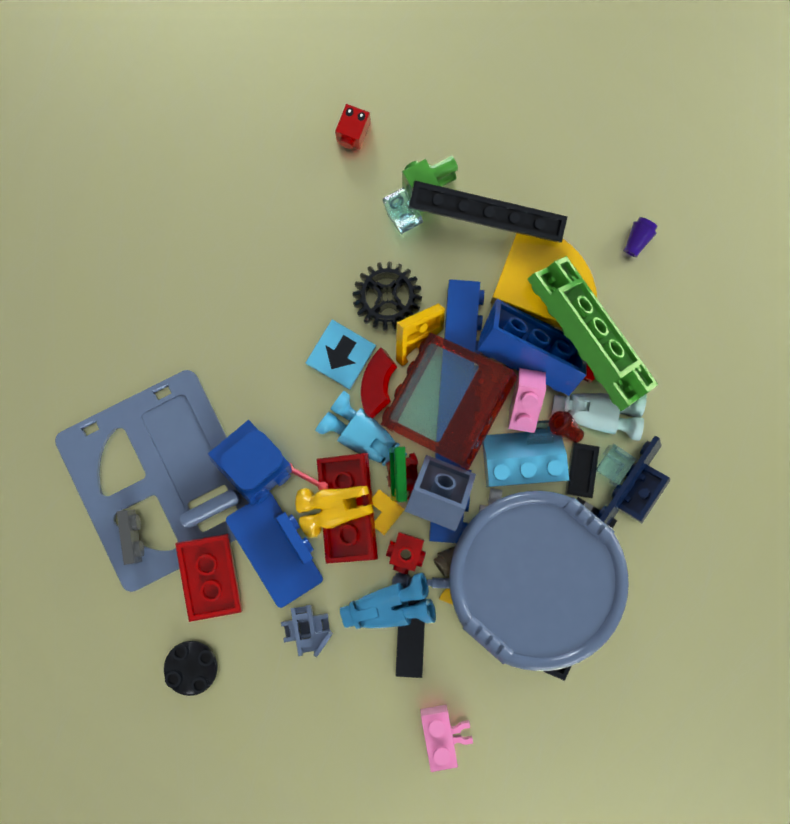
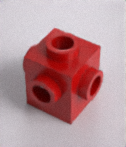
(410, 543)

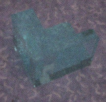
(615, 464)

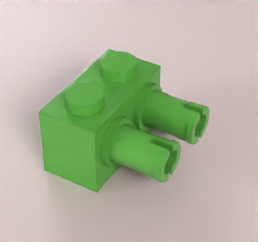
(437, 174)

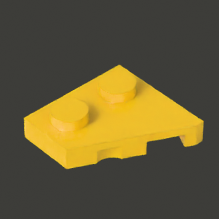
(416, 328)

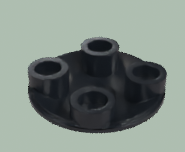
(190, 668)

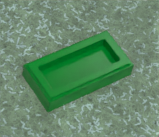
(398, 474)

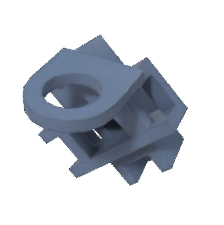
(310, 626)

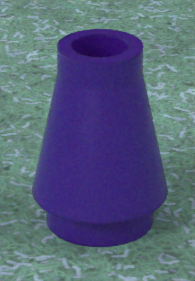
(640, 235)

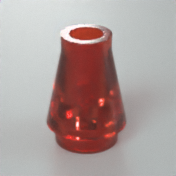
(564, 426)

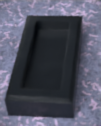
(582, 470)

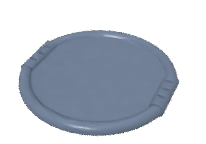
(539, 580)

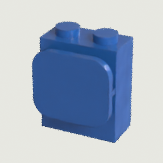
(251, 463)

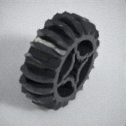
(379, 289)

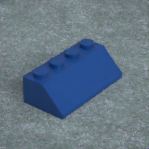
(533, 345)

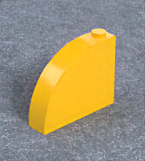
(526, 258)

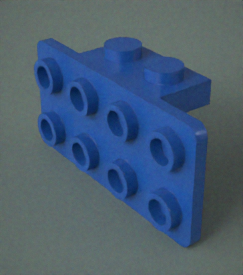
(275, 550)

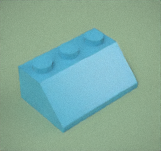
(513, 462)

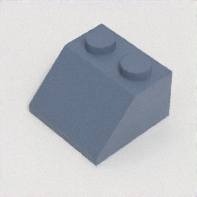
(440, 493)

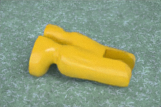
(335, 505)

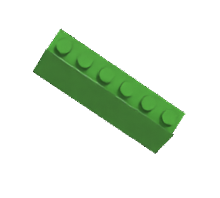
(592, 332)

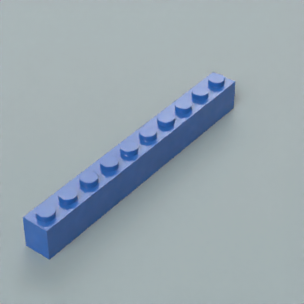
(460, 328)

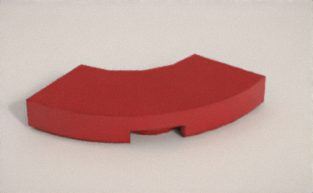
(375, 383)

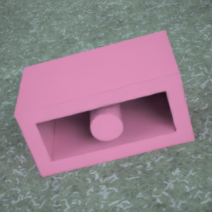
(527, 400)

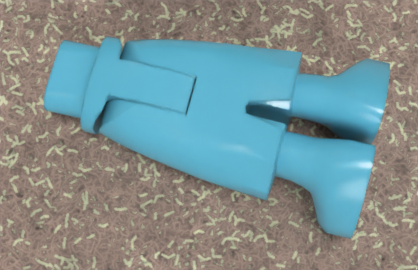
(361, 433)

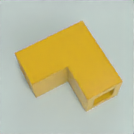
(389, 511)

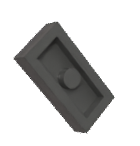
(132, 548)

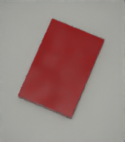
(208, 577)

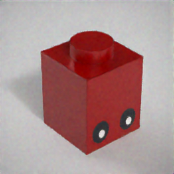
(352, 127)

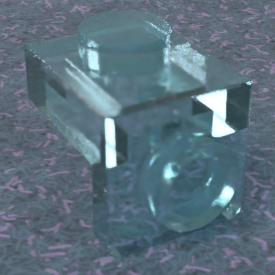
(399, 213)

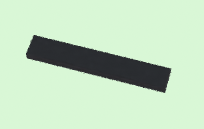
(487, 212)

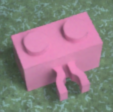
(440, 737)

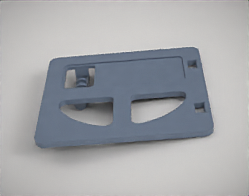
(173, 448)

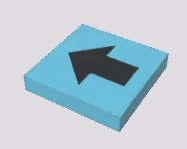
(340, 354)

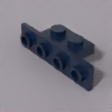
(639, 489)

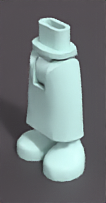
(600, 414)

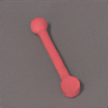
(321, 485)

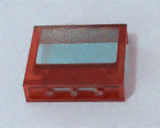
(449, 399)

